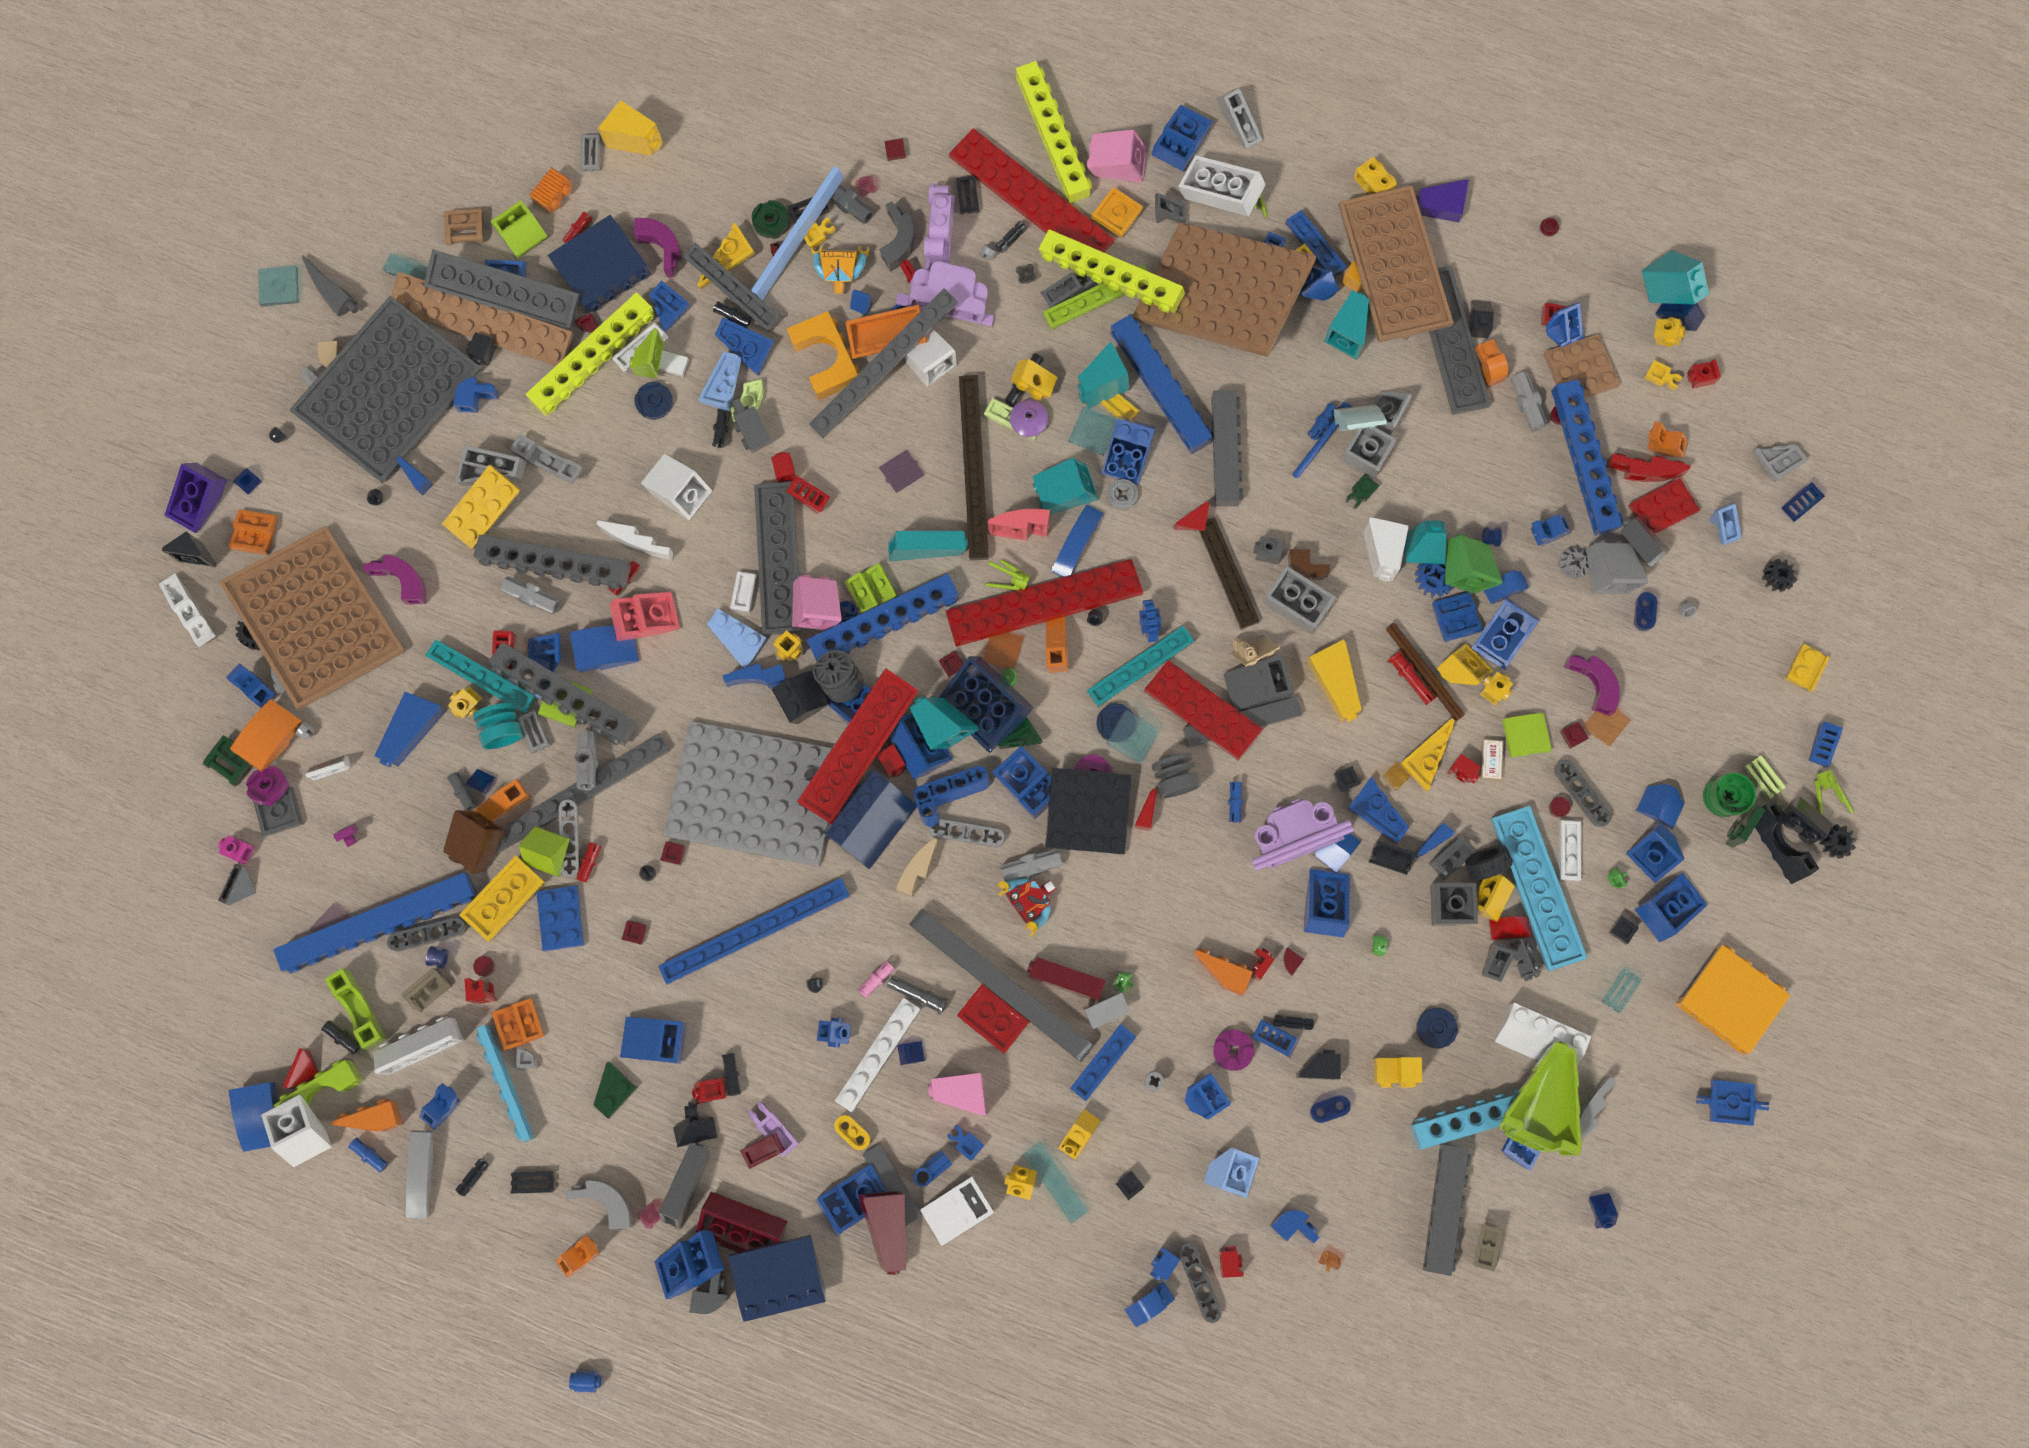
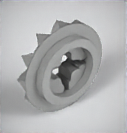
(1122, 485)
(1572, 570)

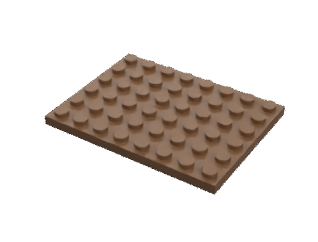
(1232, 288)
(311, 617)

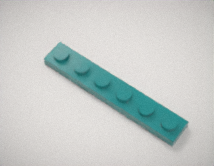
(1140, 666)
(480, 676)

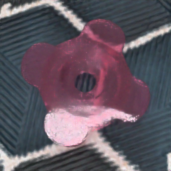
(866, 180)
(643, 1216)

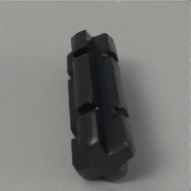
(1011, 236)
(1293, 1022)
(472, 1176)

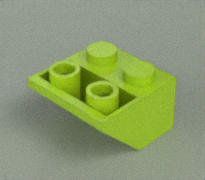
(519, 229)

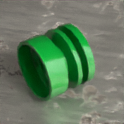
(1740, 795)

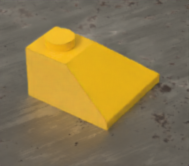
(1464, 667)

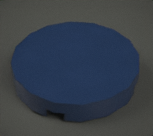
(653, 400)
(1108, 719)
(1436, 1028)

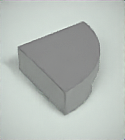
(525, 1059)

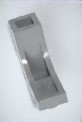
(616, 1203)

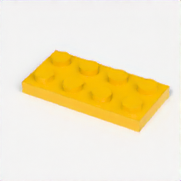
(481, 506)
(502, 898)

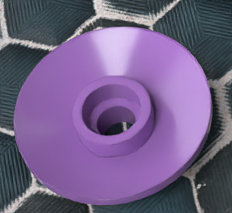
(1032, 426)

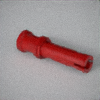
(1406, 670)

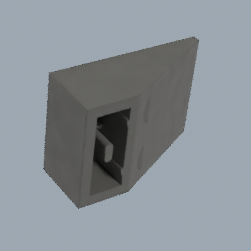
(1258, 683)

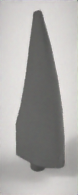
(336, 297)

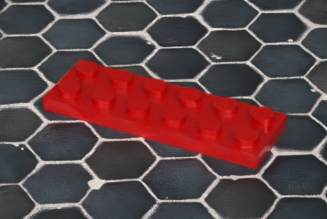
(1203, 710)

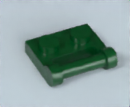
(223, 750)

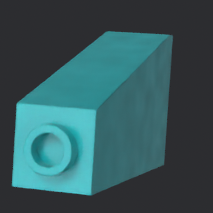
(926, 544)

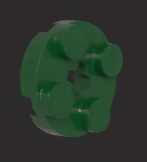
(775, 228)

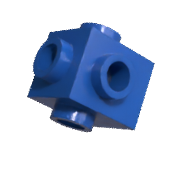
(834, 1032)

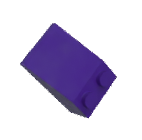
(194, 495)

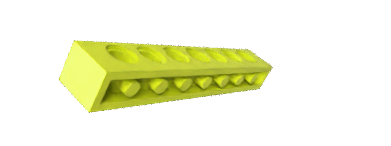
(1025, 77)
(1054, 242)
(592, 344)

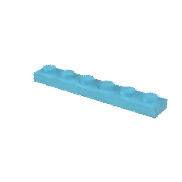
(502, 1077)

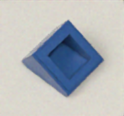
(860, 302)

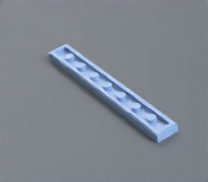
(797, 233)

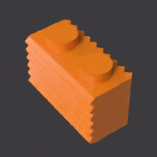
(551, 190)

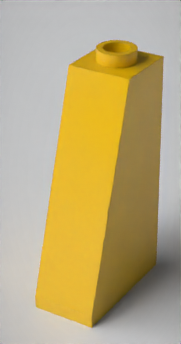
(1337, 680)

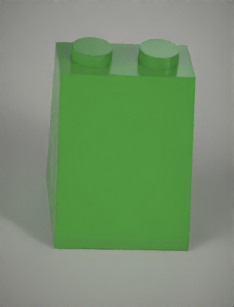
(1470, 565)

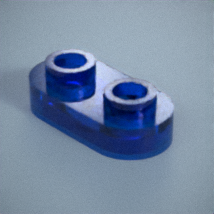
(1646, 613)
(1329, 1109)

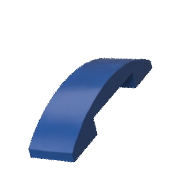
(1077, 541)

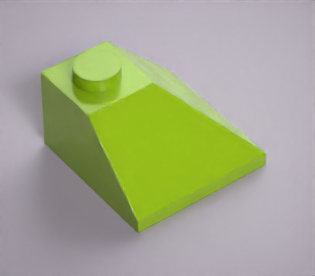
(648, 356)

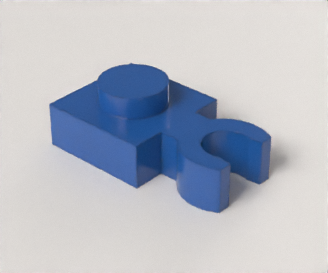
(968, 1144)

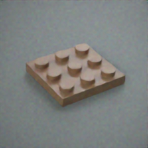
(1583, 361)

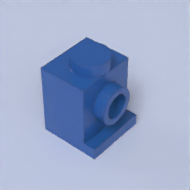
(1163, 1265)

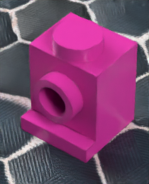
(240, 852)

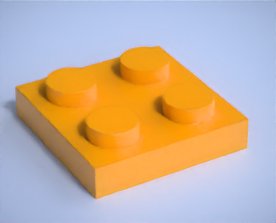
(1117, 212)

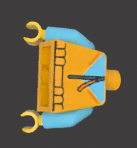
(839, 266)

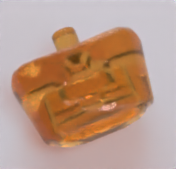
(1331, 1260)

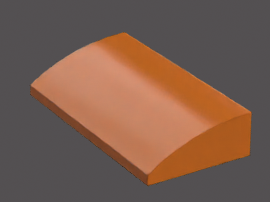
(874, 332)

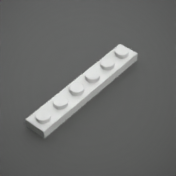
(877, 1055)

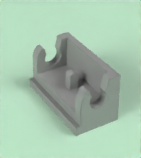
(1106, 1010)

